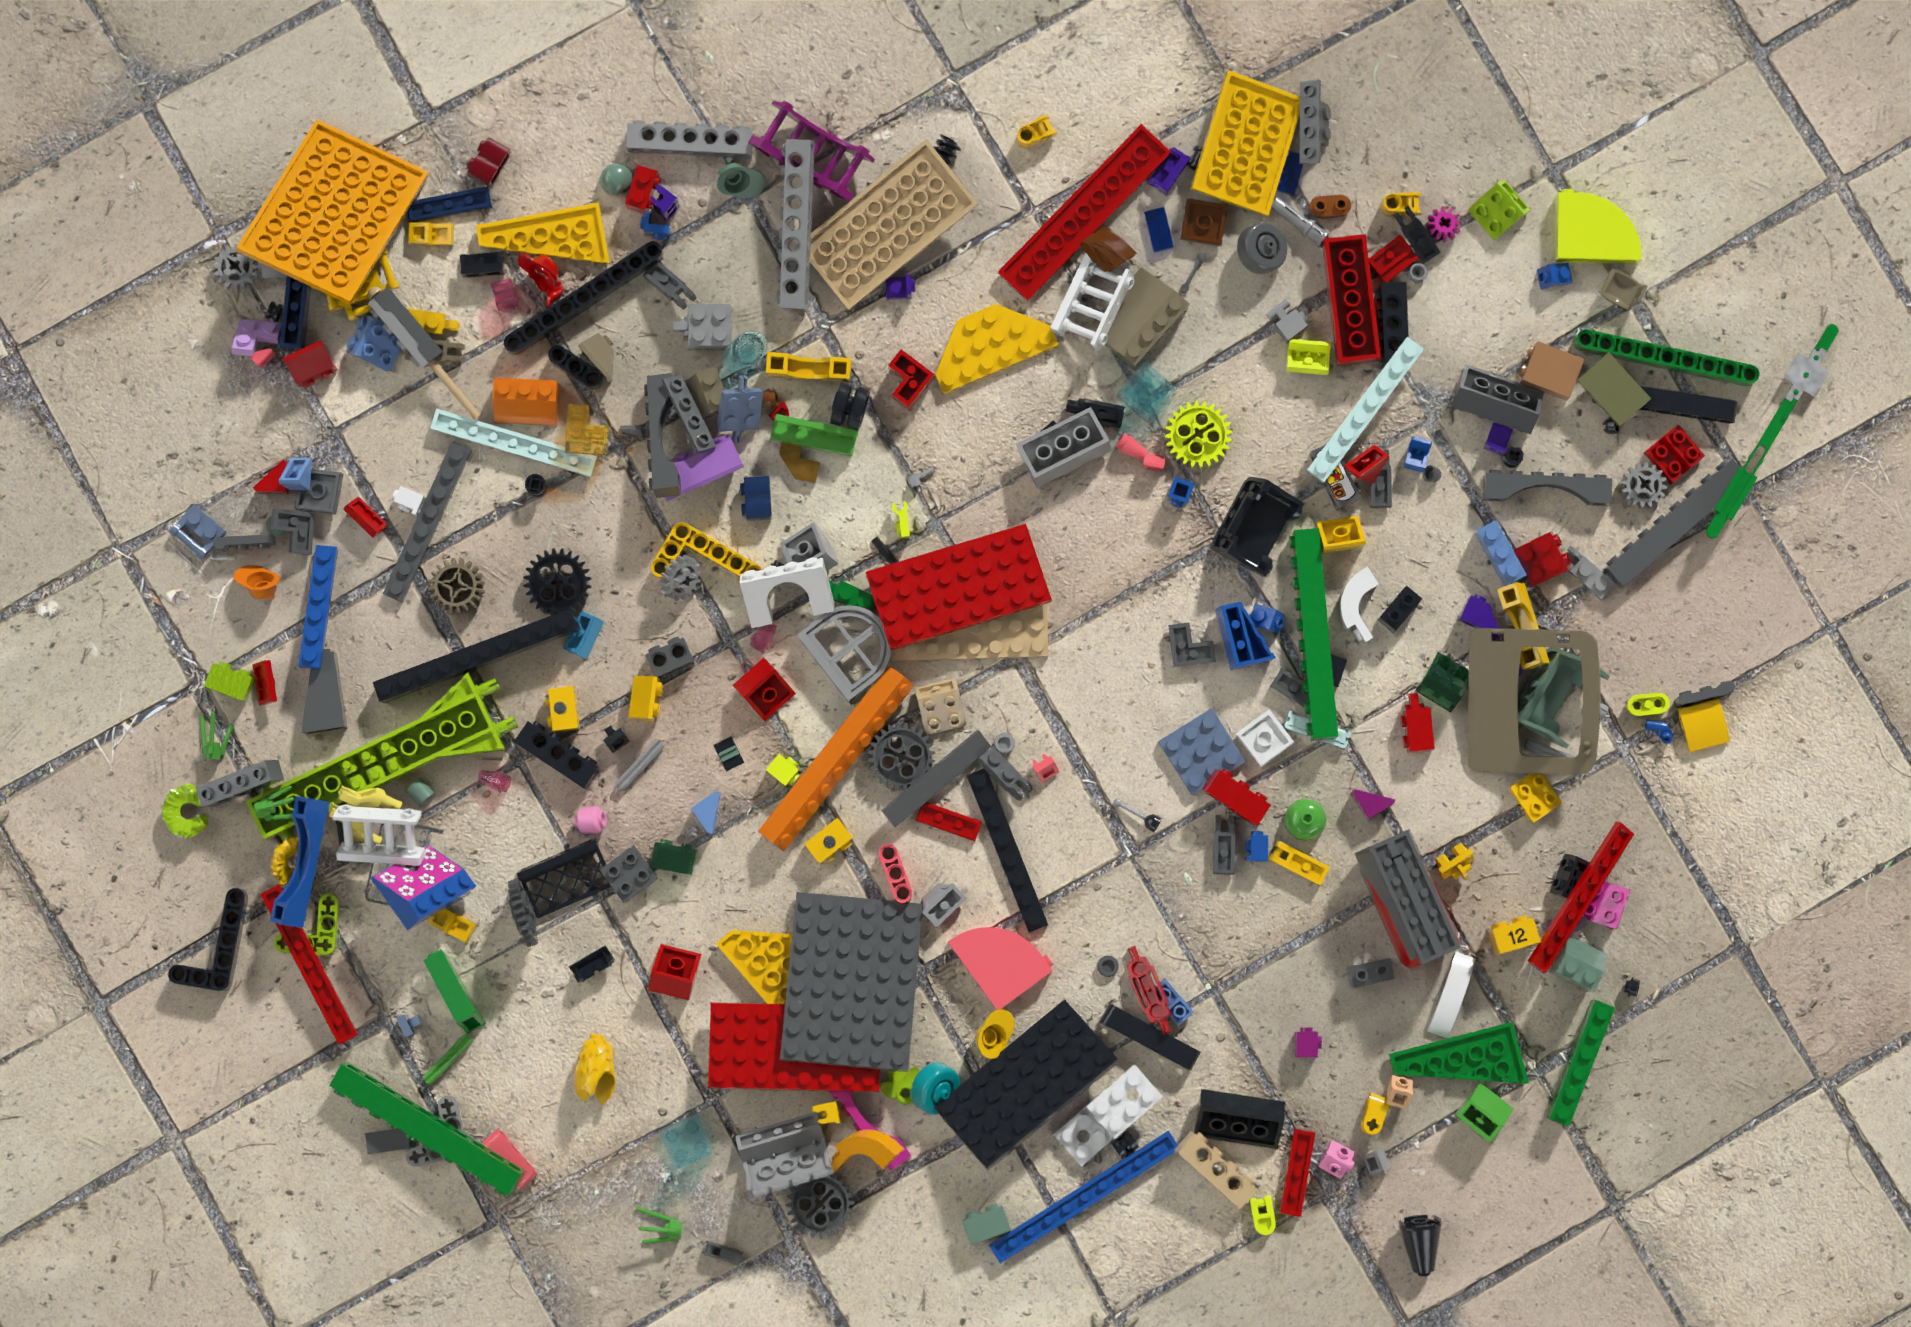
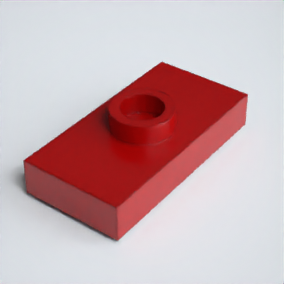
(365, 517)
(264, 682)

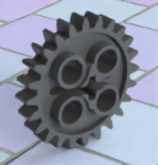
(908, 738)
(522, 912)
(834, 1216)

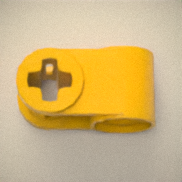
(1039, 130)
(1401, 200)
(1375, 1109)

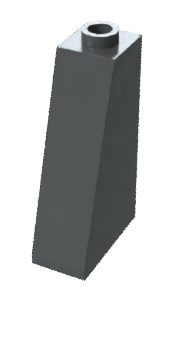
(324, 698)

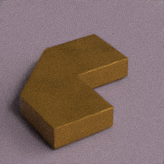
(800, 468)

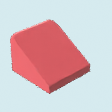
(262, 357)
(1153, 462)

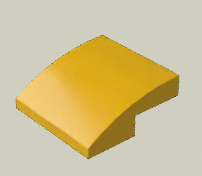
(1703, 725)

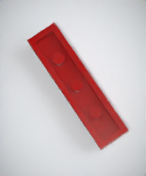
(1297, 1172)

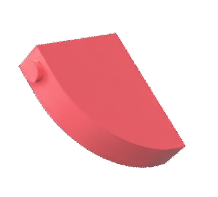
(1000, 962)

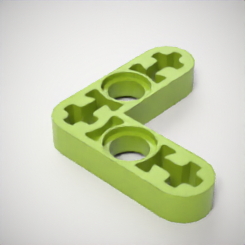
(322, 934)

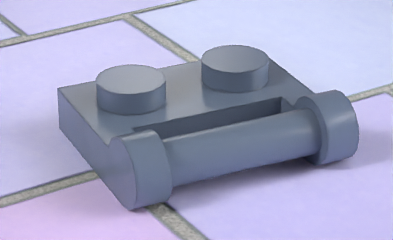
(202, 526)

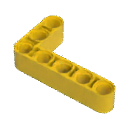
(707, 551)

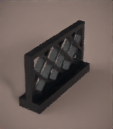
(557, 861)

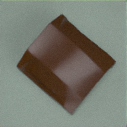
(1107, 249)

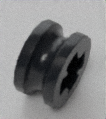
(274, 311)

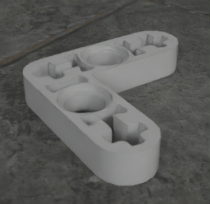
(442, 1111)

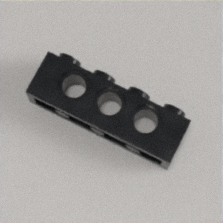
(1398, 293)
(527, 738)

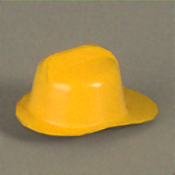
(995, 1033)

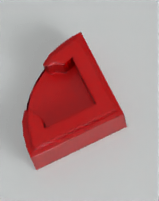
(781, 409)

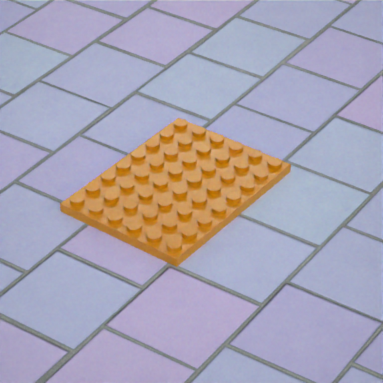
(332, 212)

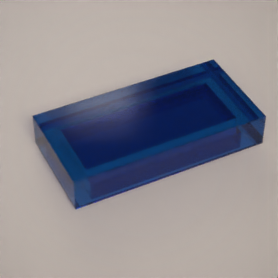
(1290, 174)
(1158, 229)

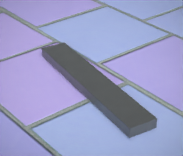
(936, 778)

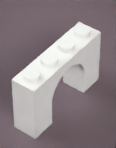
(808, 574)

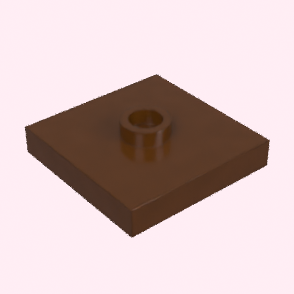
(1204, 222)

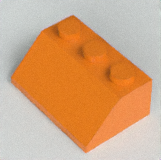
(525, 401)

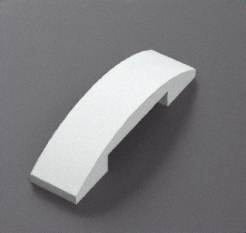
(1452, 995)

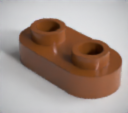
(1330, 206)

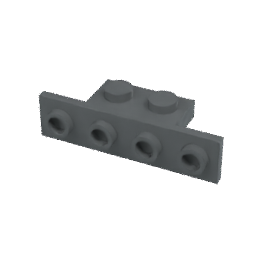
(1313, 122)
(688, 413)

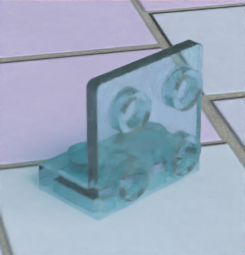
(686, 1141)

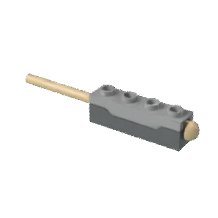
(413, 338)

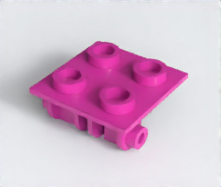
(1608, 905)

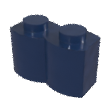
(757, 498)

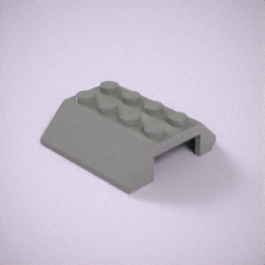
(784, 1155)

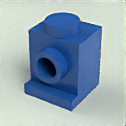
(1257, 847)

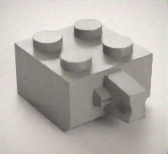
(707, 326)

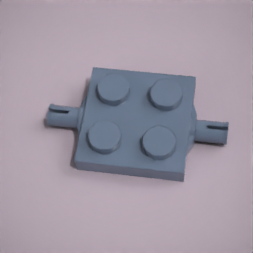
(740, 409)

